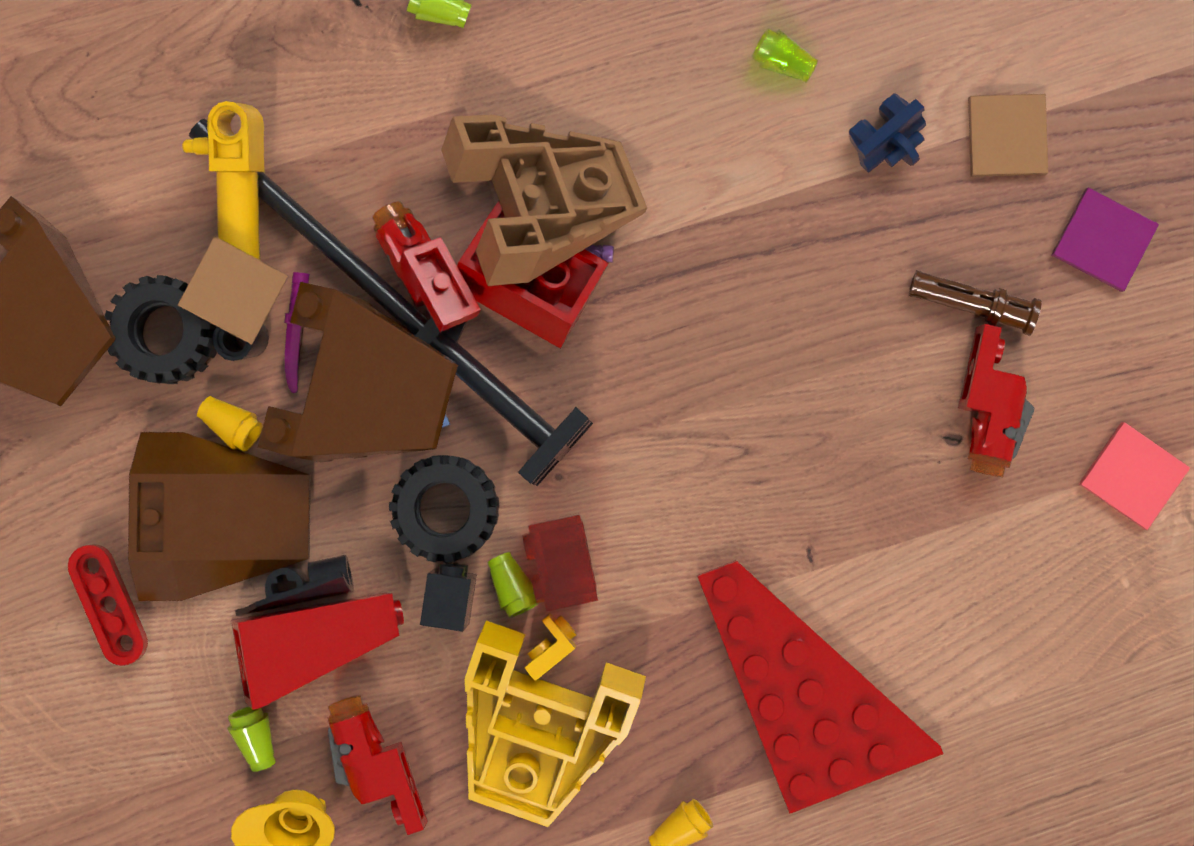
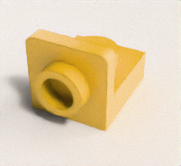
(547, 655)

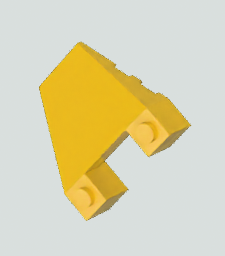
(534, 738)

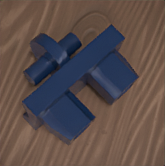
(894, 139)

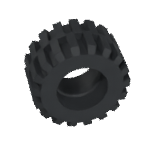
(128, 324)
(407, 513)

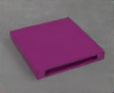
(1105, 239)

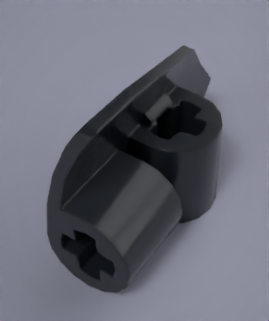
(326, 579)

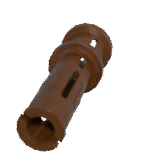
(994, 306)

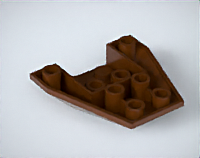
(210, 516)

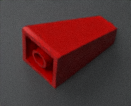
(303, 643)

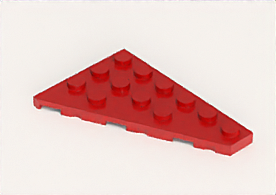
(810, 706)

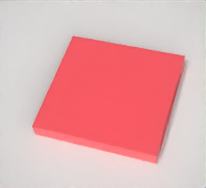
(1134, 476)

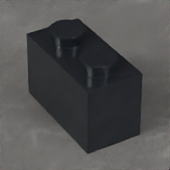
(448, 597)

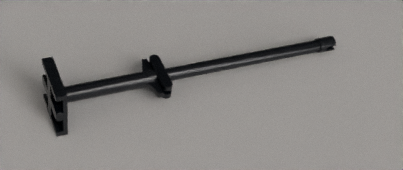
(551, 443)

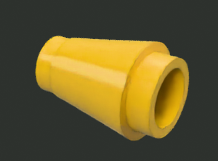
(232, 424)
(683, 826)

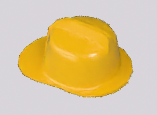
(290, 820)

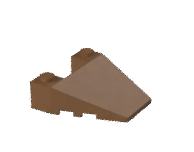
(551, 188)

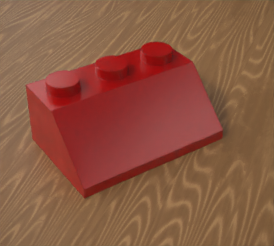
(546, 304)

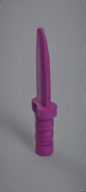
(293, 336)

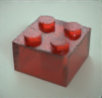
(562, 562)

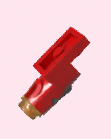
(424, 267)
(999, 403)
(368, 767)

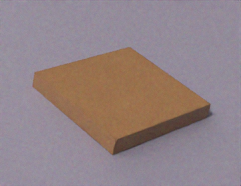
(1008, 135)
(233, 290)

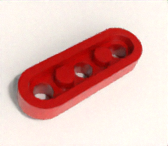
(92, 592)

